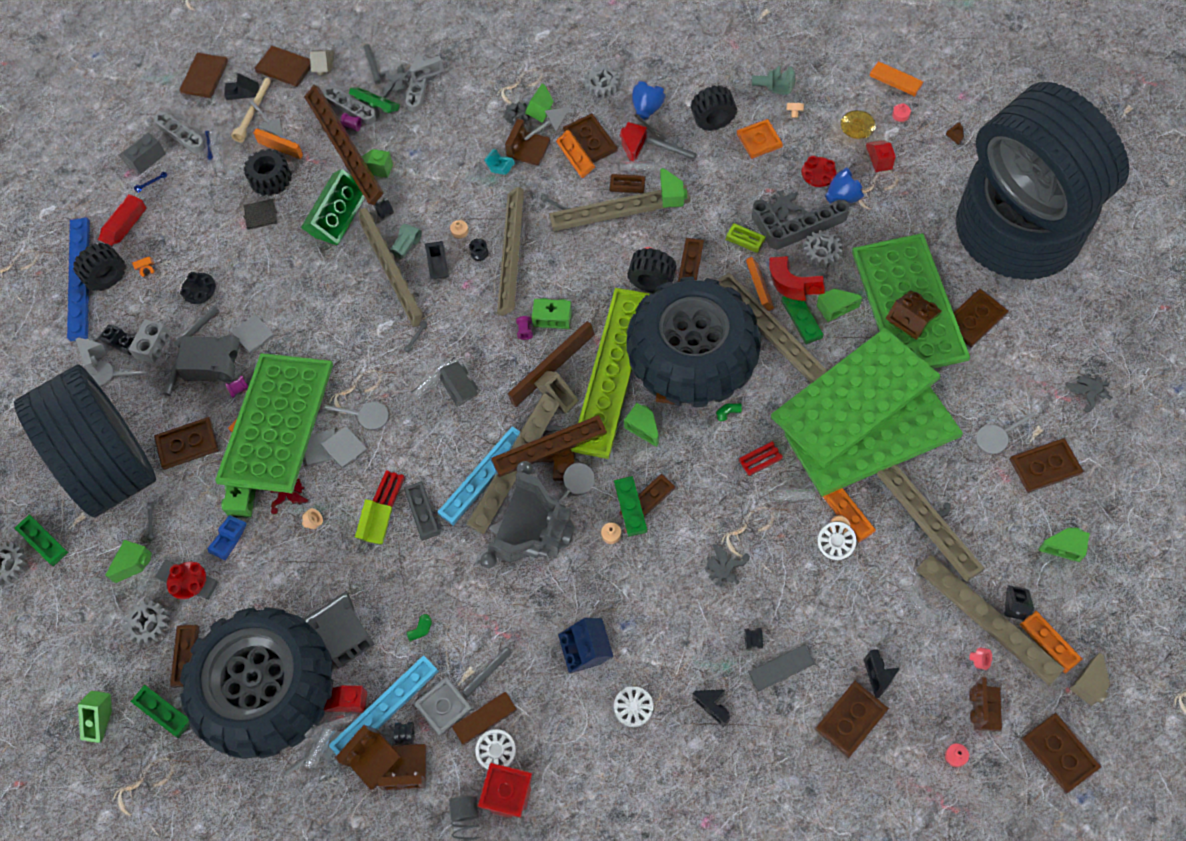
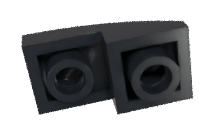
(117, 338)

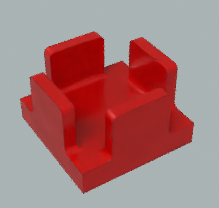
(505, 791)

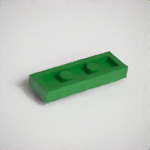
(374, 100)
(802, 320)
(630, 506)
(41, 540)
(161, 711)

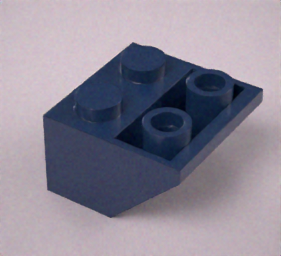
(585, 644)

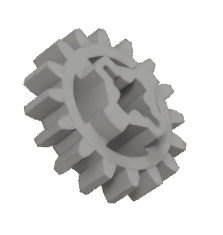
(601, 81)
(822, 248)
(10, 564)
(145, 622)

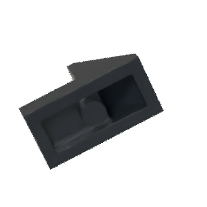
(241, 89)
(436, 260)
(1018, 603)
(879, 677)
(708, 701)

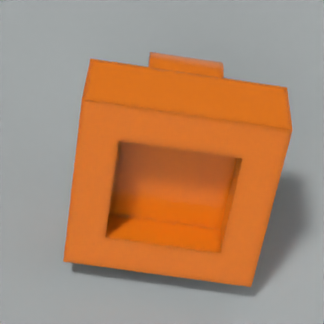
(143, 264)

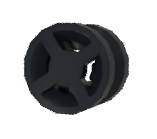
(383, 208)
(478, 245)
(753, 638)
(404, 733)

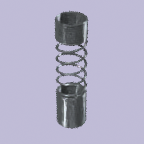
(464, 809)

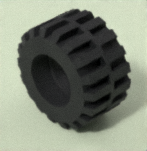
(713, 108)
(263, 162)
(99, 267)
(650, 269)

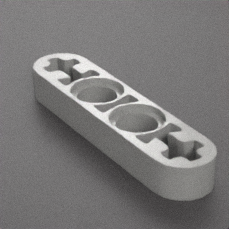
(419, 96)
(351, 103)
(181, 130)

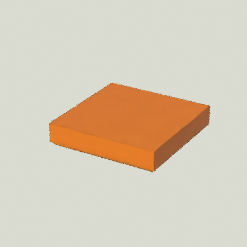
(759, 138)

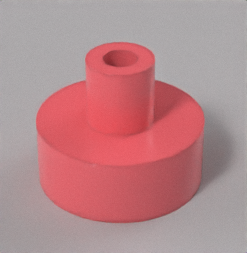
(901, 112)
(982, 658)
(957, 755)

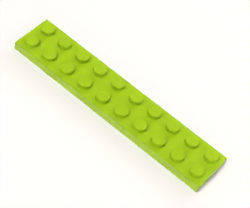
(610, 373)

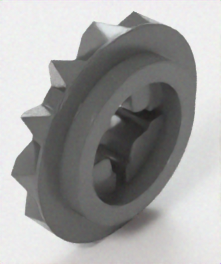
(509, 113)

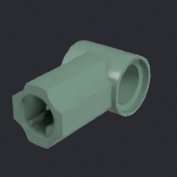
(407, 237)

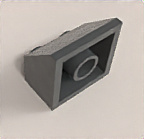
(143, 153)
(457, 383)

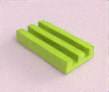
(744, 240)

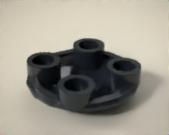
(198, 288)

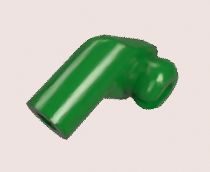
(726, 409)
(422, 628)

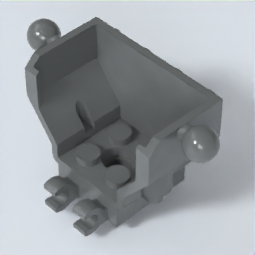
(532, 523)

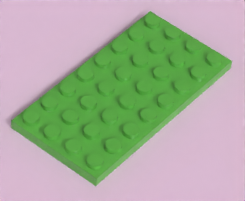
(903, 266)
(855, 397)
(275, 423)
(908, 433)

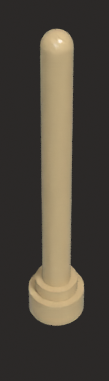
(239, 133)

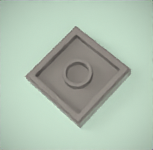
(443, 706)

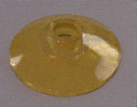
(857, 124)

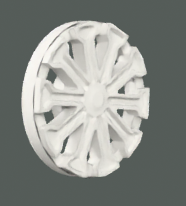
(836, 540)
(633, 706)
(495, 748)

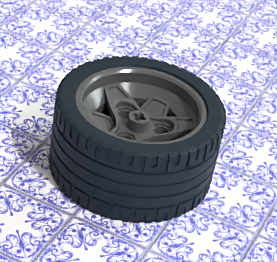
(1052, 156)
(1008, 247)
(84, 441)

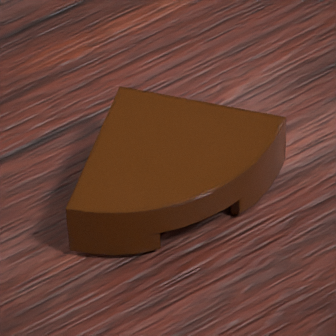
(956, 133)

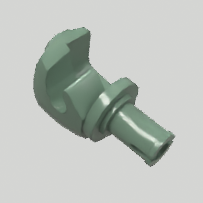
(776, 81)

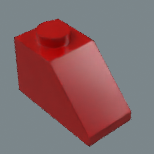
(633, 139)
(881, 155)
(347, 699)

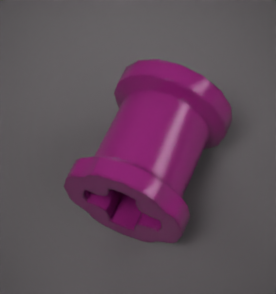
(351, 122)
(524, 327)
(237, 386)

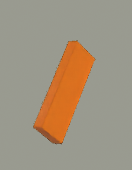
(896, 78)
(278, 143)
(575, 153)
(759, 283)
(844, 506)
(1050, 641)

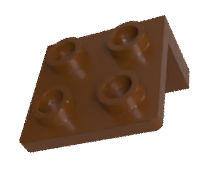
(523, 150)
(912, 313)
(986, 706)
(369, 756)
(409, 771)

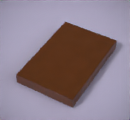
(283, 66)
(203, 75)
(592, 137)
(978, 316)
(186, 443)
(1046, 465)
(851, 719)
(1061, 753)

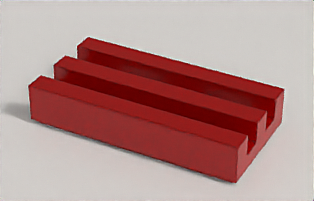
(774, 451)
(400, 478)

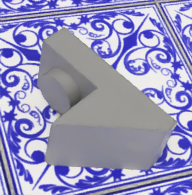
(423, 69)
(90, 352)

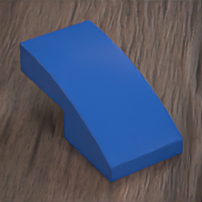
(228, 536)

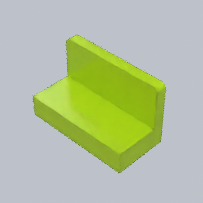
(373, 522)

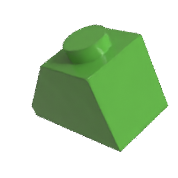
(539, 103)
(378, 162)
(672, 190)
(837, 303)
(642, 423)
(1068, 544)
(128, 561)
(94, 715)

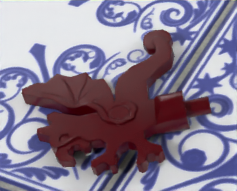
(293, 497)

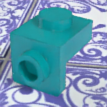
(497, 163)

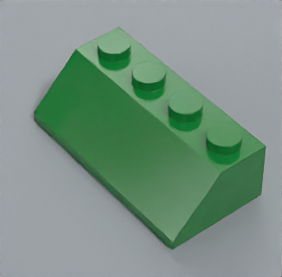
(334, 208)

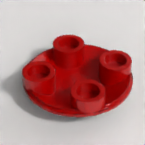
(818, 171)
(186, 580)

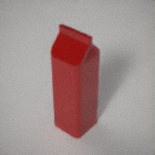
(122, 220)

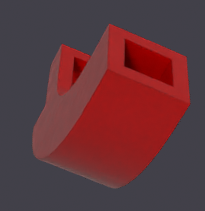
(791, 285)

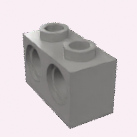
(150, 337)

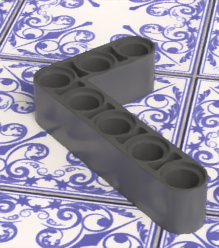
(782, 235)

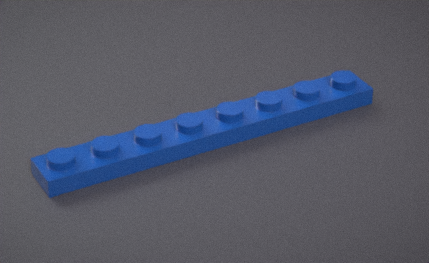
(77, 292)

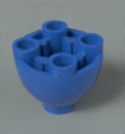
(647, 99)
(844, 188)

